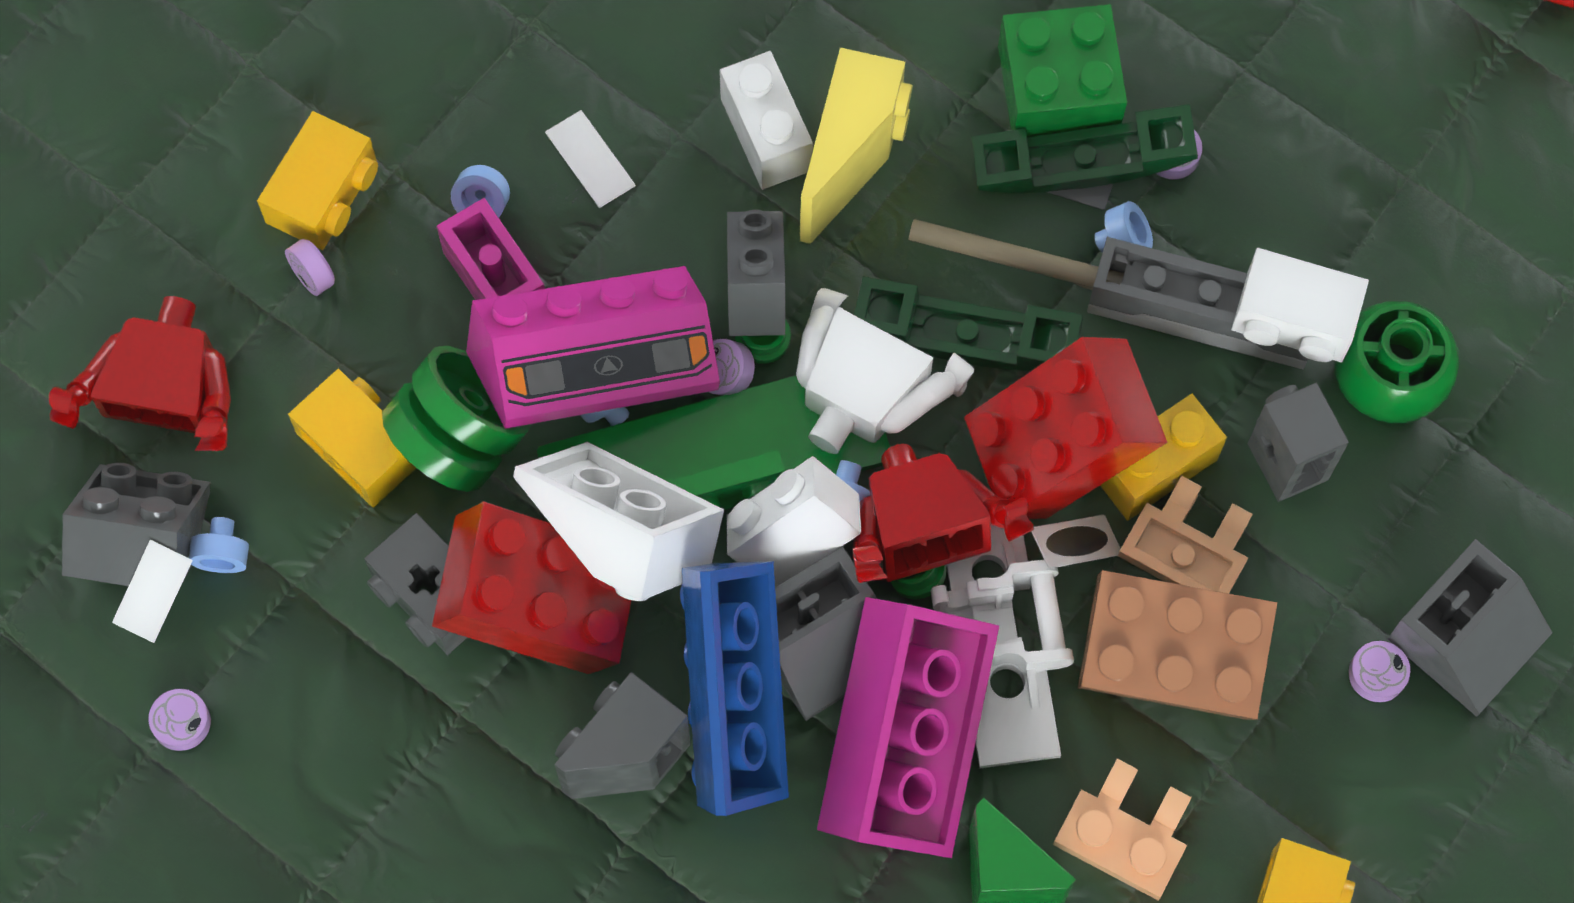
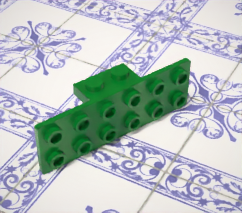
(728, 443)

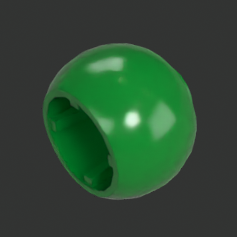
(1385, 389)

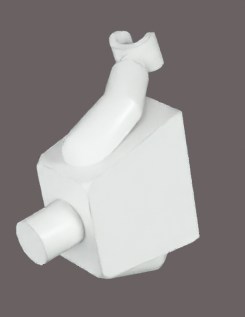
(866, 377)

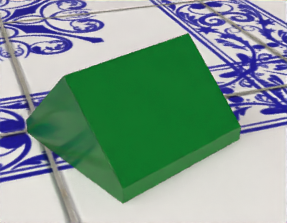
(1009, 864)

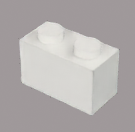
(766, 119)
(1299, 306)
(794, 520)

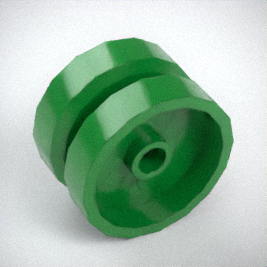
(449, 422)

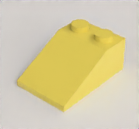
(855, 135)

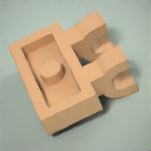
(1181, 553)
(1121, 843)

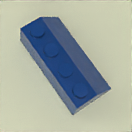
(734, 686)

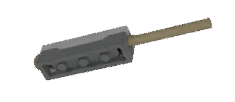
(1133, 287)

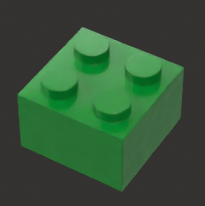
(1062, 70)

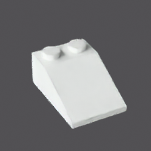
(622, 519)

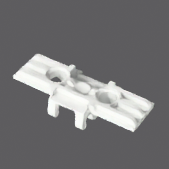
(1025, 725)

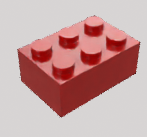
(1066, 426)
(527, 592)

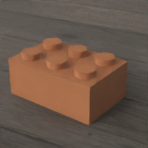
(1177, 645)

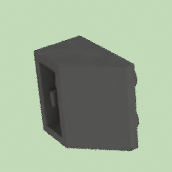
(120, 514)
(1473, 628)
(819, 630)
(625, 744)

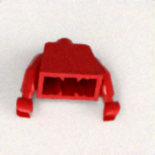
(155, 377)
(928, 516)

